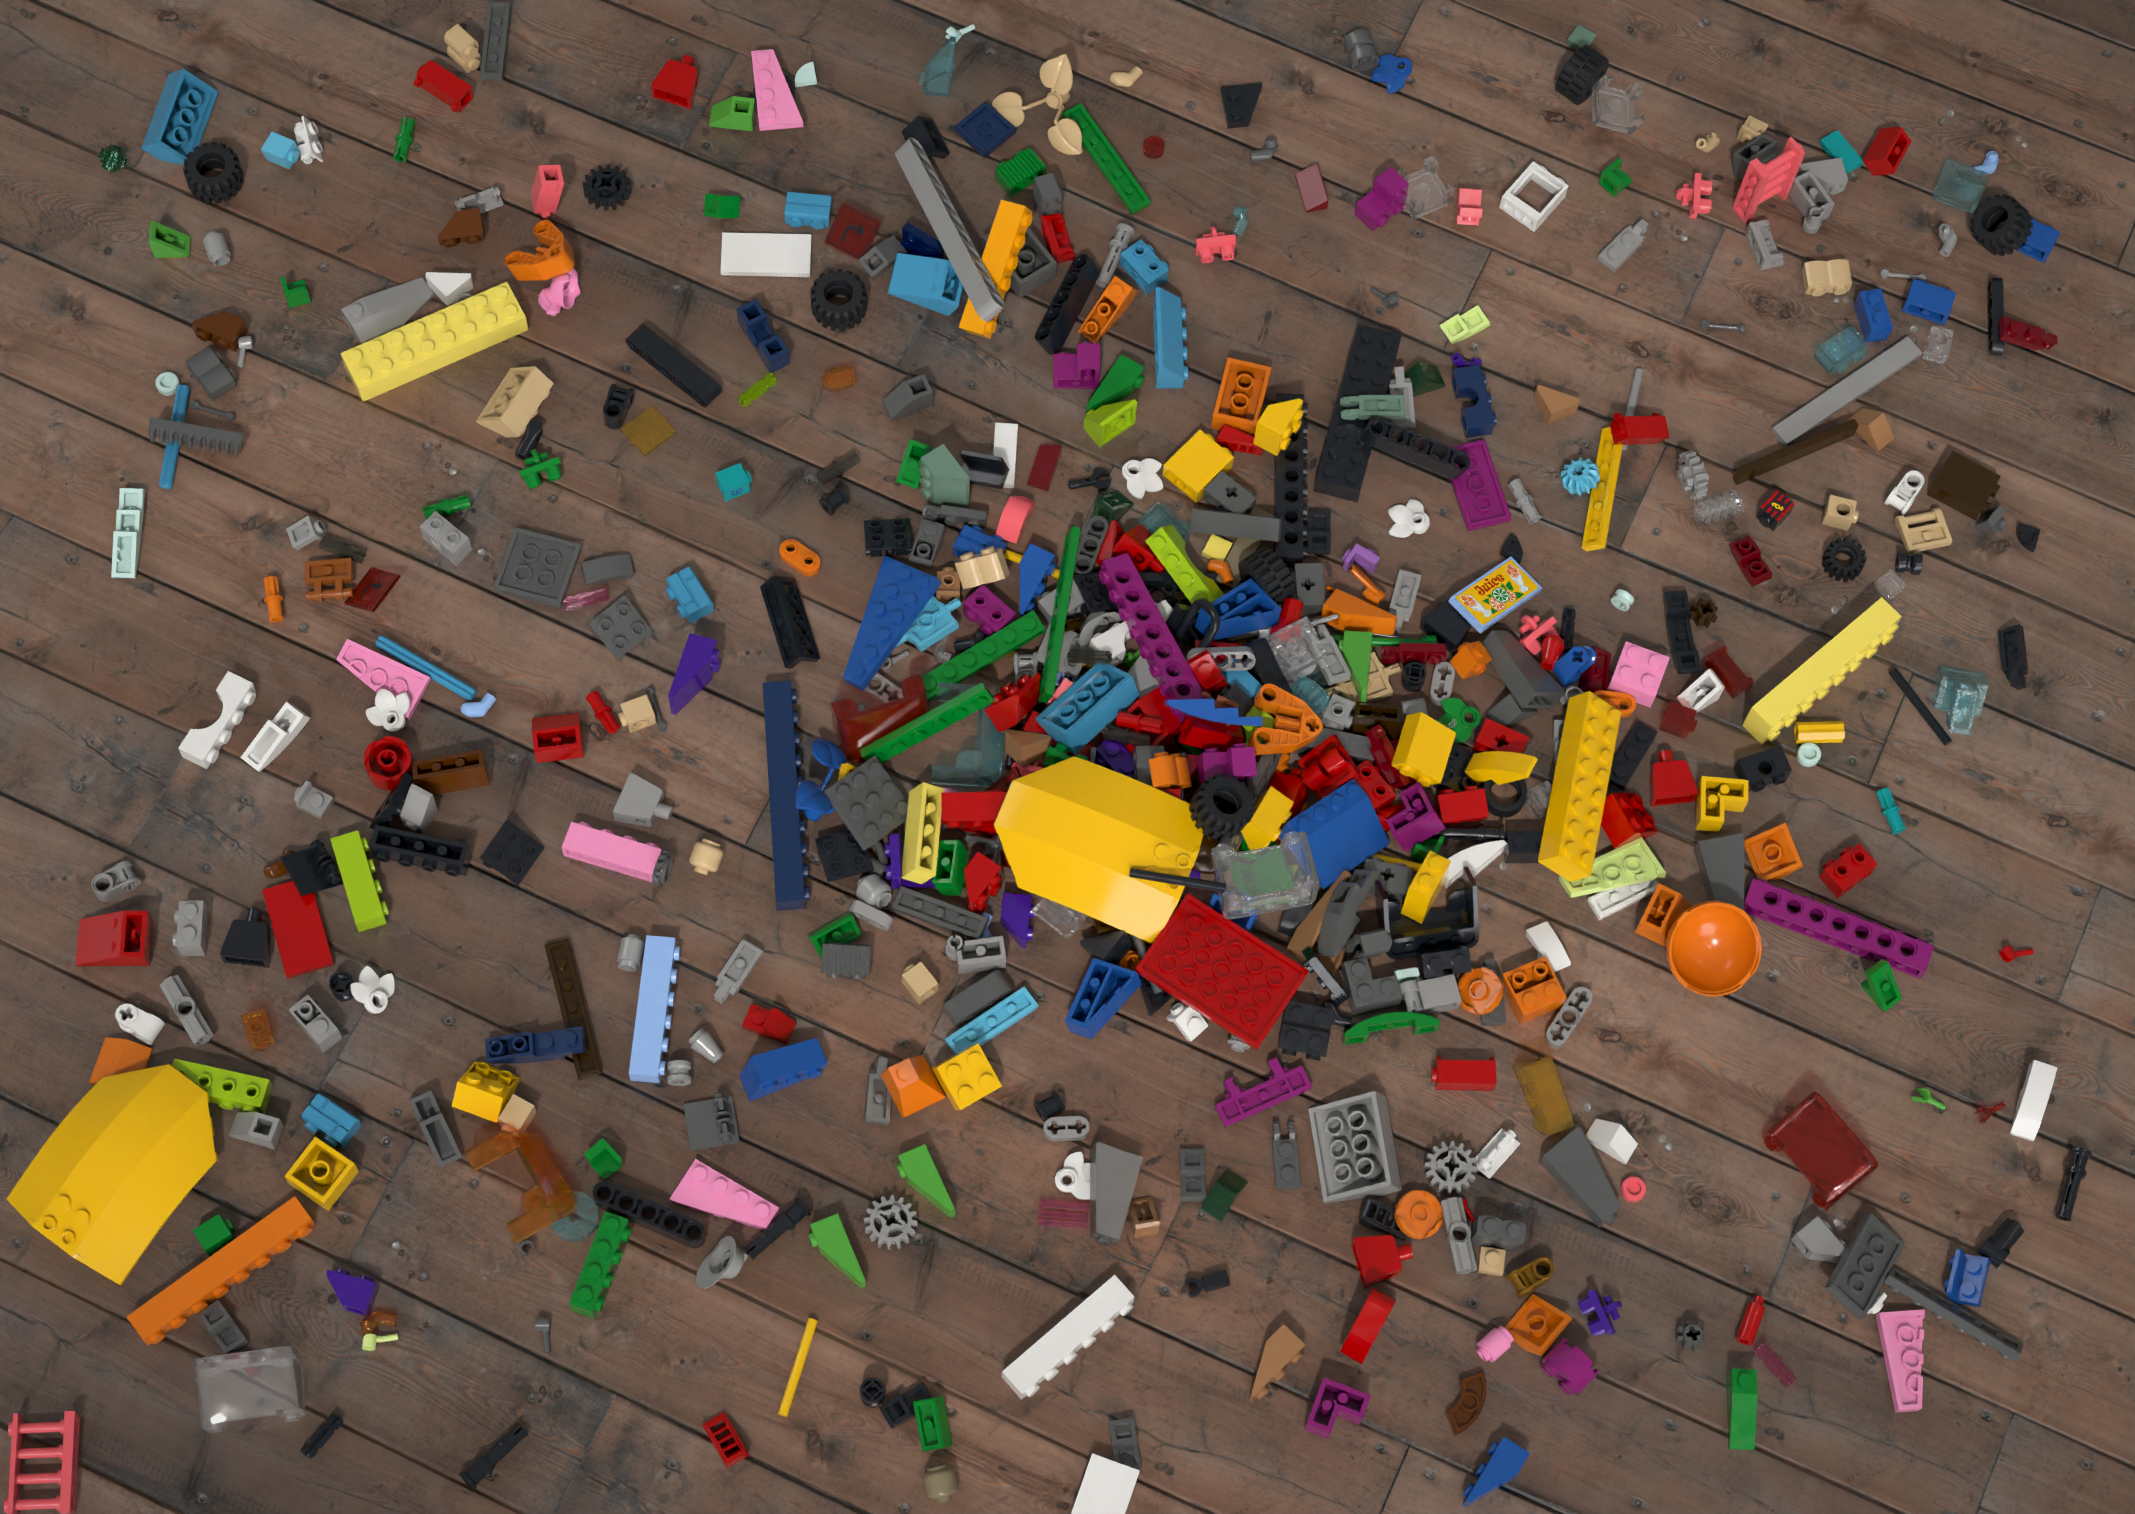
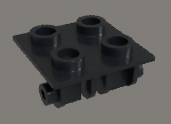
(887, 535)
(1094, 594)
(1454, 774)
(511, 852)
(842, 856)
(312, 869)

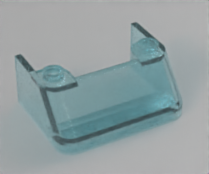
(977, 766)

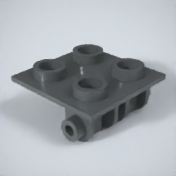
(620, 627)
(711, 1123)

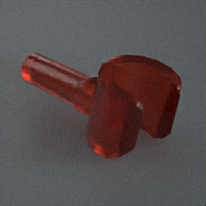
(1989, 1111)

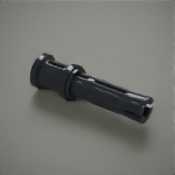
(1479, 834)
(2075, 1172)
(785, 1221)
(484, 1464)

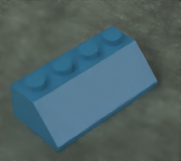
(179, 117)
(1169, 340)
(1088, 706)

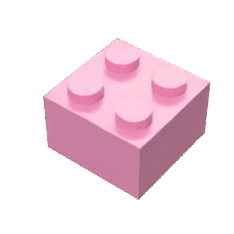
(1638, 673)

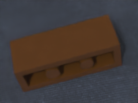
(451, 772)

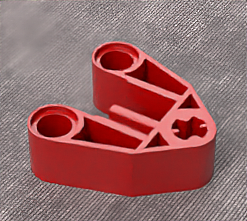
(1367, 1325)

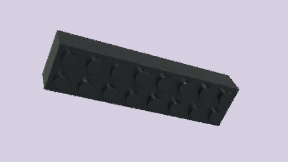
(1345, 452)

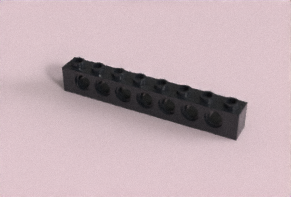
(1283, 489)

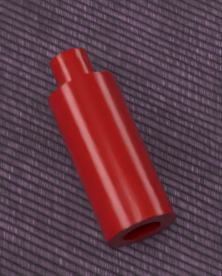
(1751, 1321)

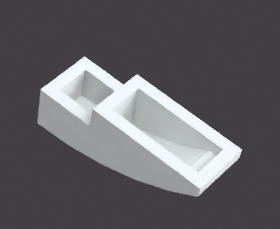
(275, 736)
(1474, 858)
(2033, 1100)

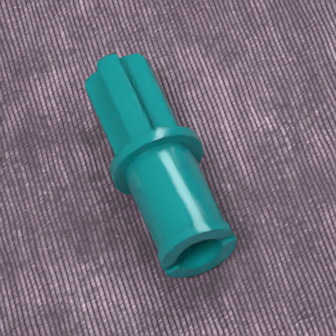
(1890, 810)

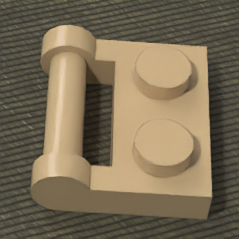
(1925, 536)

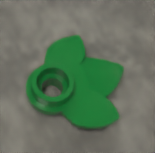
(1457, 710)

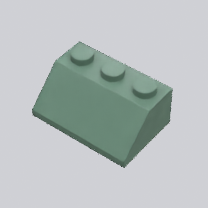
(943, 479)

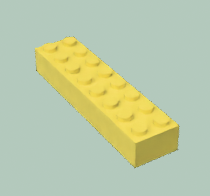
(434, 341)
(1822, 671)

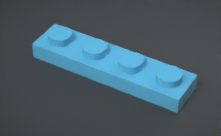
(993, 1021)

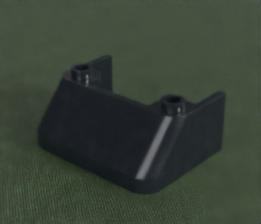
(1441, 928)

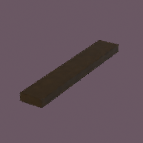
(1795, 451)
(572, 1005)

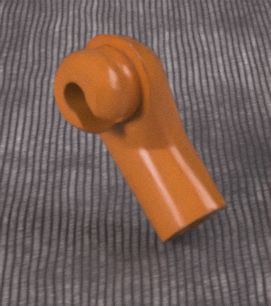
(1222, 568)

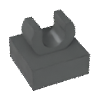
(1992, 520)

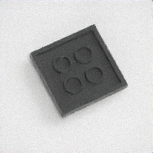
(537, 567)
(868, 802)

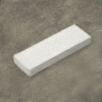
(1005, 446)
(1616, 899)

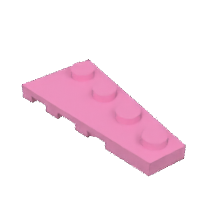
(773, 97)
(383, 673)
(717, 1194)
(1902, 1350)

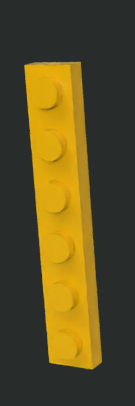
(1602, 498)

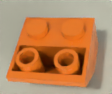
(1661, 913)
(1533, 990)

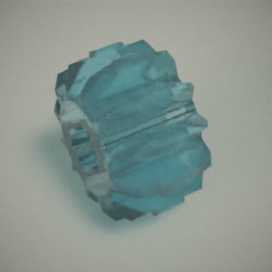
(1311, 693)

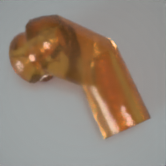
(375, 1319)

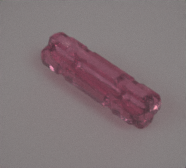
(585, 599)
(1775, 1365)

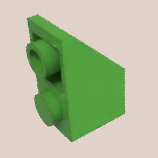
(734, 113)

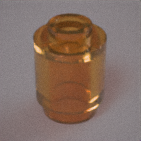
(838, 378)

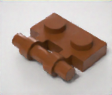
(326, 573)

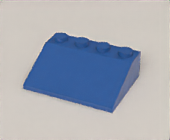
(1340, 831)

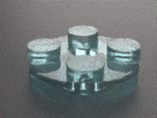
(581, 1228)

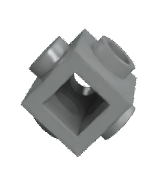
(1337, 713)

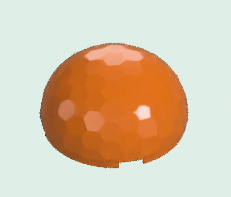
(1713, 948)

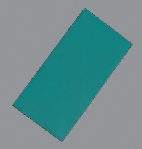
(1837, 147)

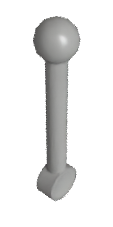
(1885, 274)

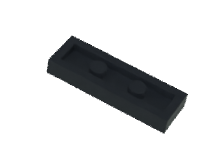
(1631, 754)

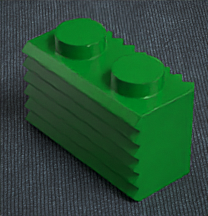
(1019, 171)
(950, 867)

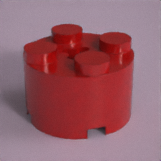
(378, 762)

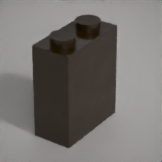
(1965, 486)

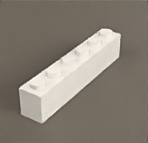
(1068, 1337)

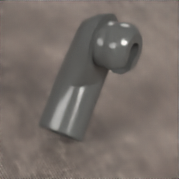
(1266, 152)

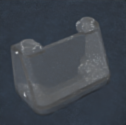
(1266, 877)
(249, 1386)

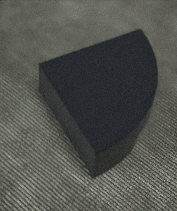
(2027, 536)
(1512, 549)

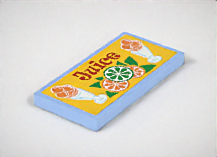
(1495, 594)

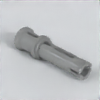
(1116, 247)

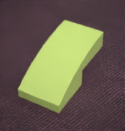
(1465, 326)

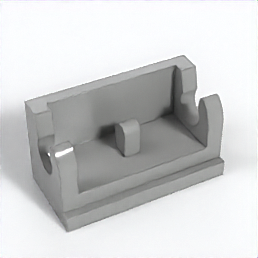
(1763, 245)

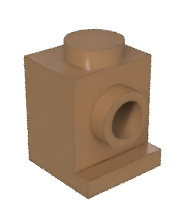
(950, 591)

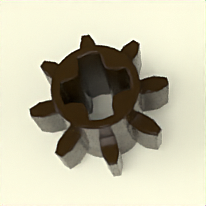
(1706, 607)

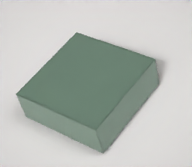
(1581, 37)

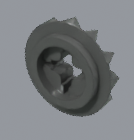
(662, 868)

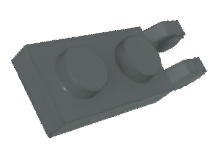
(1285, 1158)

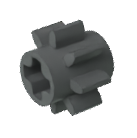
(1694, 1330)

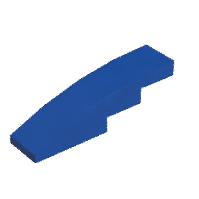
(1206, 710)

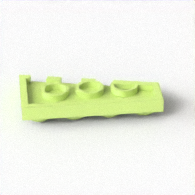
(1618, 868)

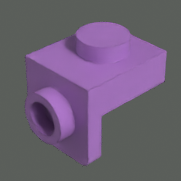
(1363, 557)

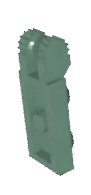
(1374, 406)

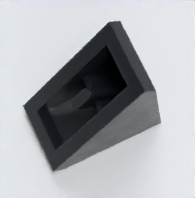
(1109, 946)

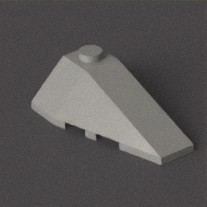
(386, 309)

